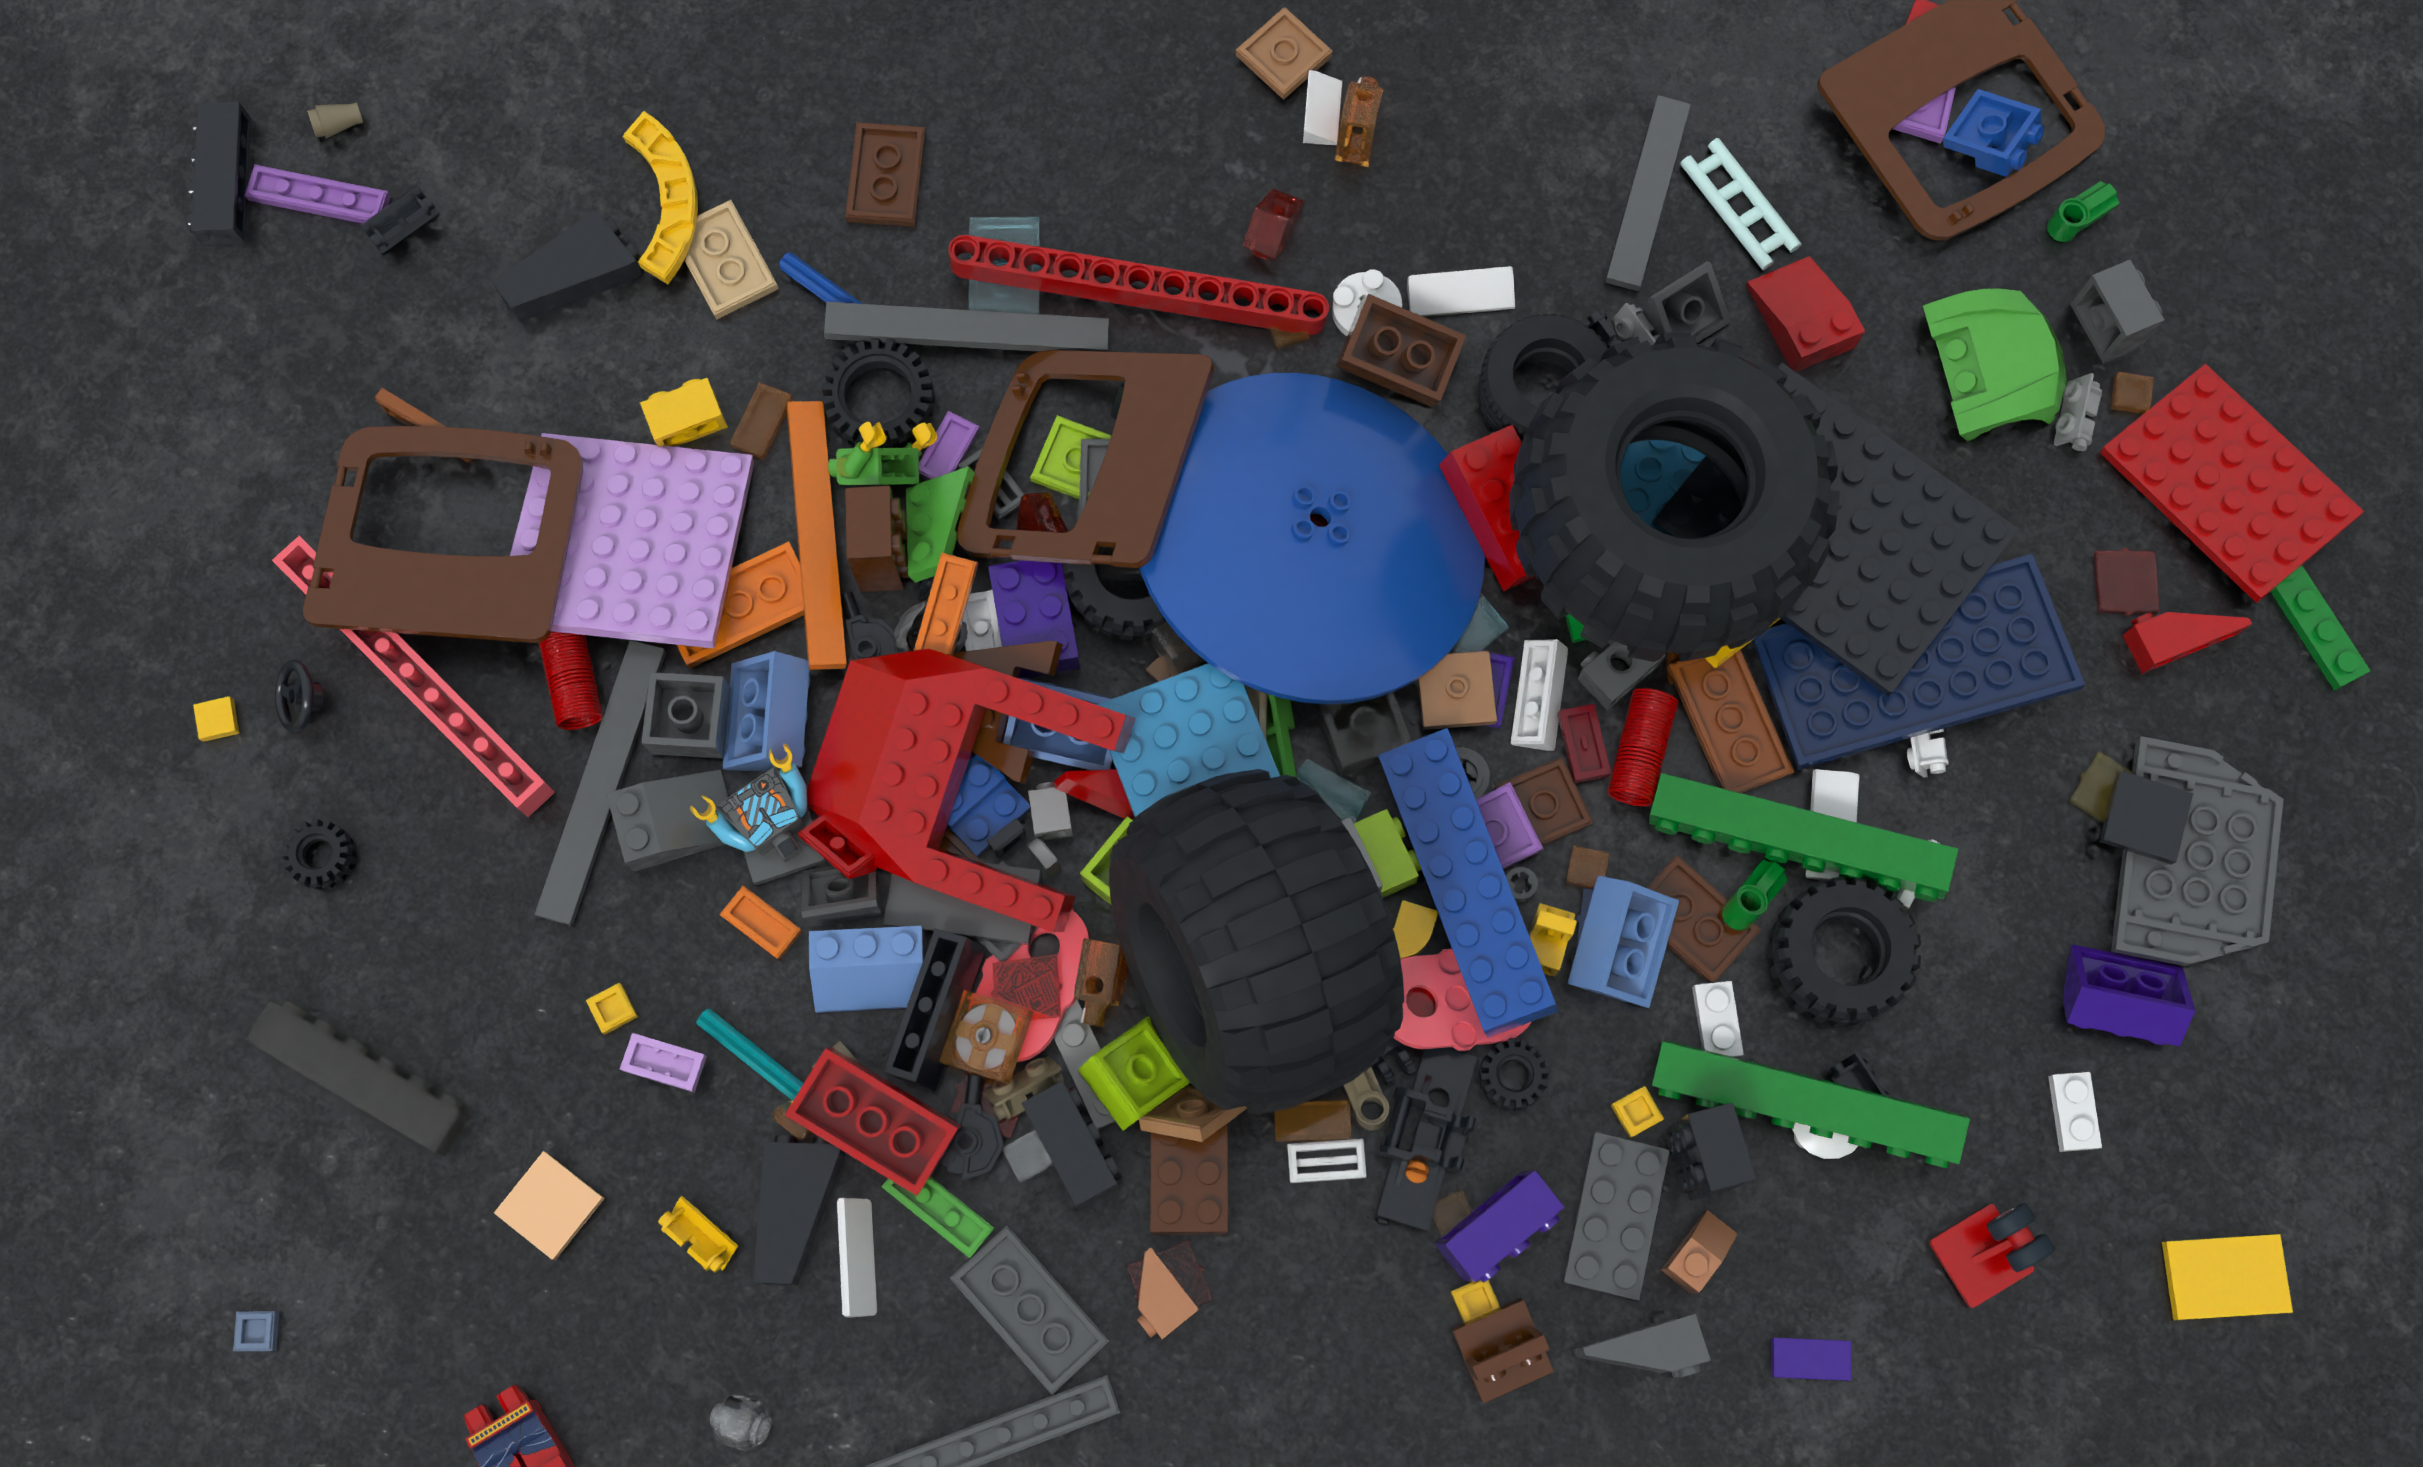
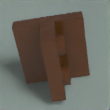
(1503, 1350)

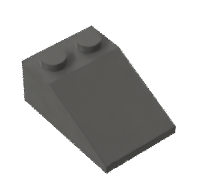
(657, 821)
(1660, 1348)

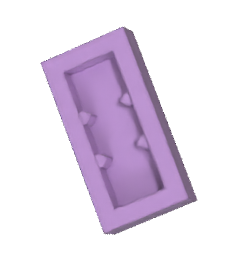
(663, 1062)

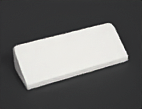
(1461, 291)
(1539, 694)
(1837, 796)
(856, 1257)

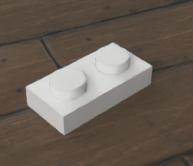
(981, 622)
(1718, 1018)
(2074, 1112)

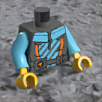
(762, 812)

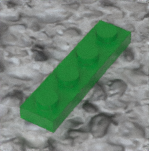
(2319, 629)

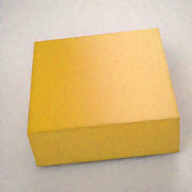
(216, 719)
(612, 1008)
(1637, 1112)
(1474, 1300)

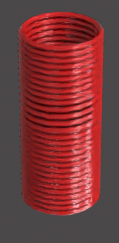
(569, 662)
(1646, 738)

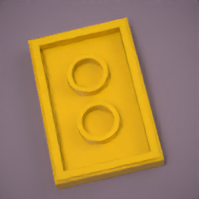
(2227, 1277)

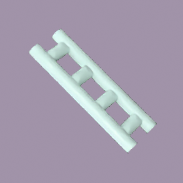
(1736, 223)

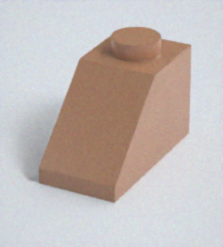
(1700, 1253)
(1161, 1298)

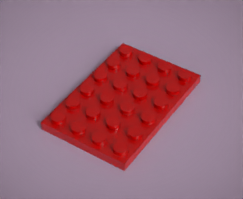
(2231, 482)

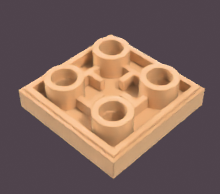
(549, 1205)

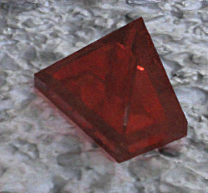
(1040, 513)

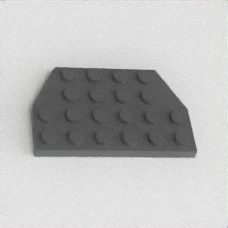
(2225, 870)

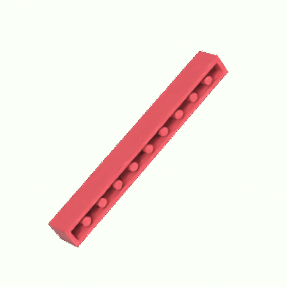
(432, 696)

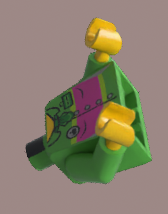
(881, 466)

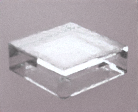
(1027, 1156)

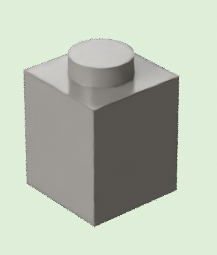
(1050, 812)

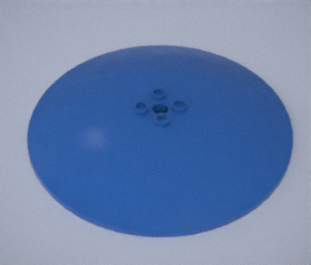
(1303, 604)

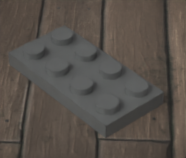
(1616, 1216)

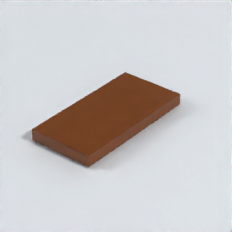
(1731, 722)

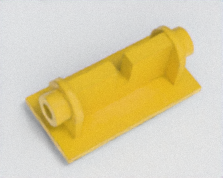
(710, 1245)

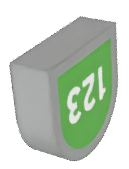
(1044, 857)

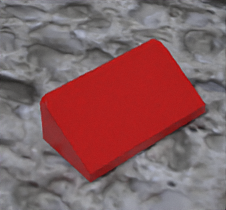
(838, 847)

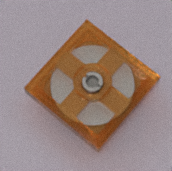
(986, 1037)

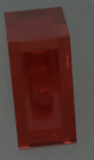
(1272, 223)

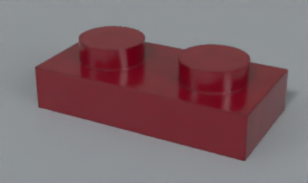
(1584, 743)

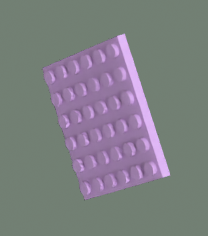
(645, 540)

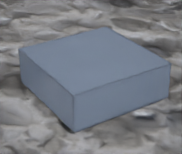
(256, 1331)

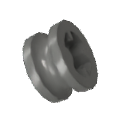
(1531, 883)

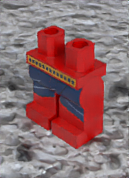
(517, 1438)

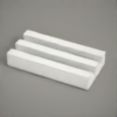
(1324, 1161)

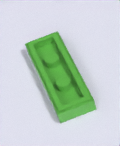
(945, 1215)

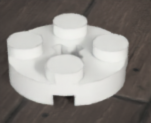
(1354, 289)

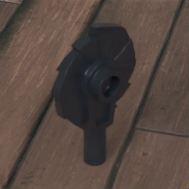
(865, 635)
(978, 1139)

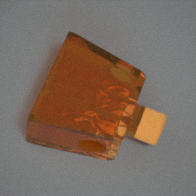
(1359, 110)
(1102, 962)

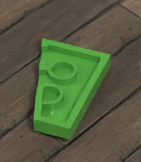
(932, 520)

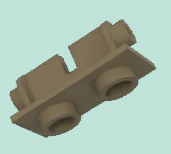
(1035, 1078)

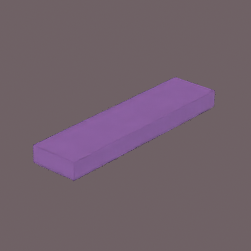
(314, 194)

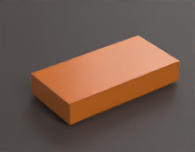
(761, 922)

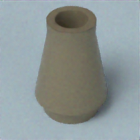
(334, 118)

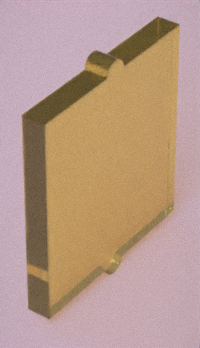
(2096, 786)

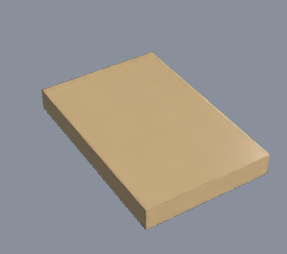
(727, 261)

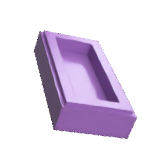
(952, 445)

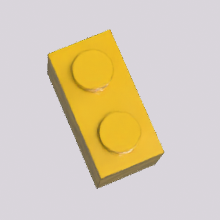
(683, 413)

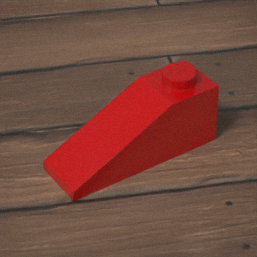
(2176, 635)
(1097, 788)

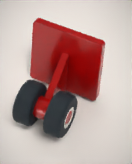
(1990, 1251)

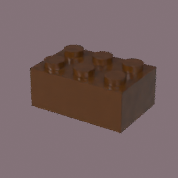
(1400, 350)
(876, 538)
(1189, 1185)

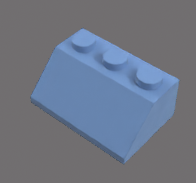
(766, 711)
(1057, 746)
(1623, 941)
(865, 967)

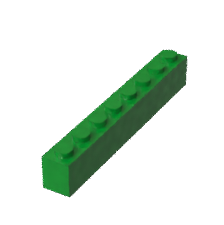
(1803, 837)
(1811, 1102)

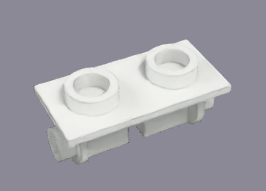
(1927, 754)

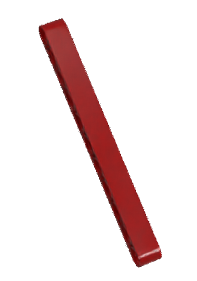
(1125, 273)

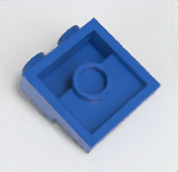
(1995, 132)
(984, 805)

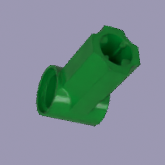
(2082, 211)
(1754, 895)

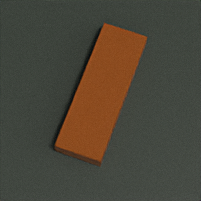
(405, 412)

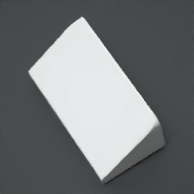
(1322, 109)

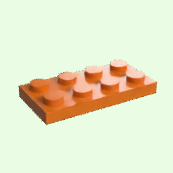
(757, 600)

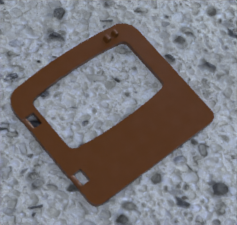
(1929, 58)
(1138, 471)
(438, 592)

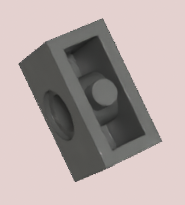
(1608, 683)

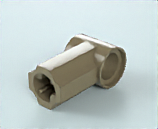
(1363, 1091)

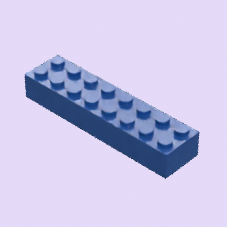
(1468, 883)

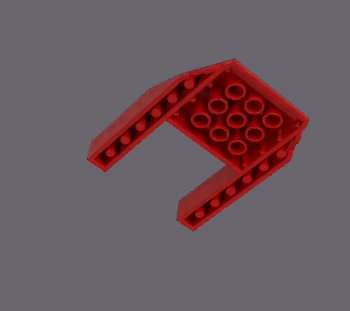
(901, 756)

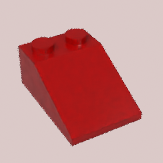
(1806, 313)

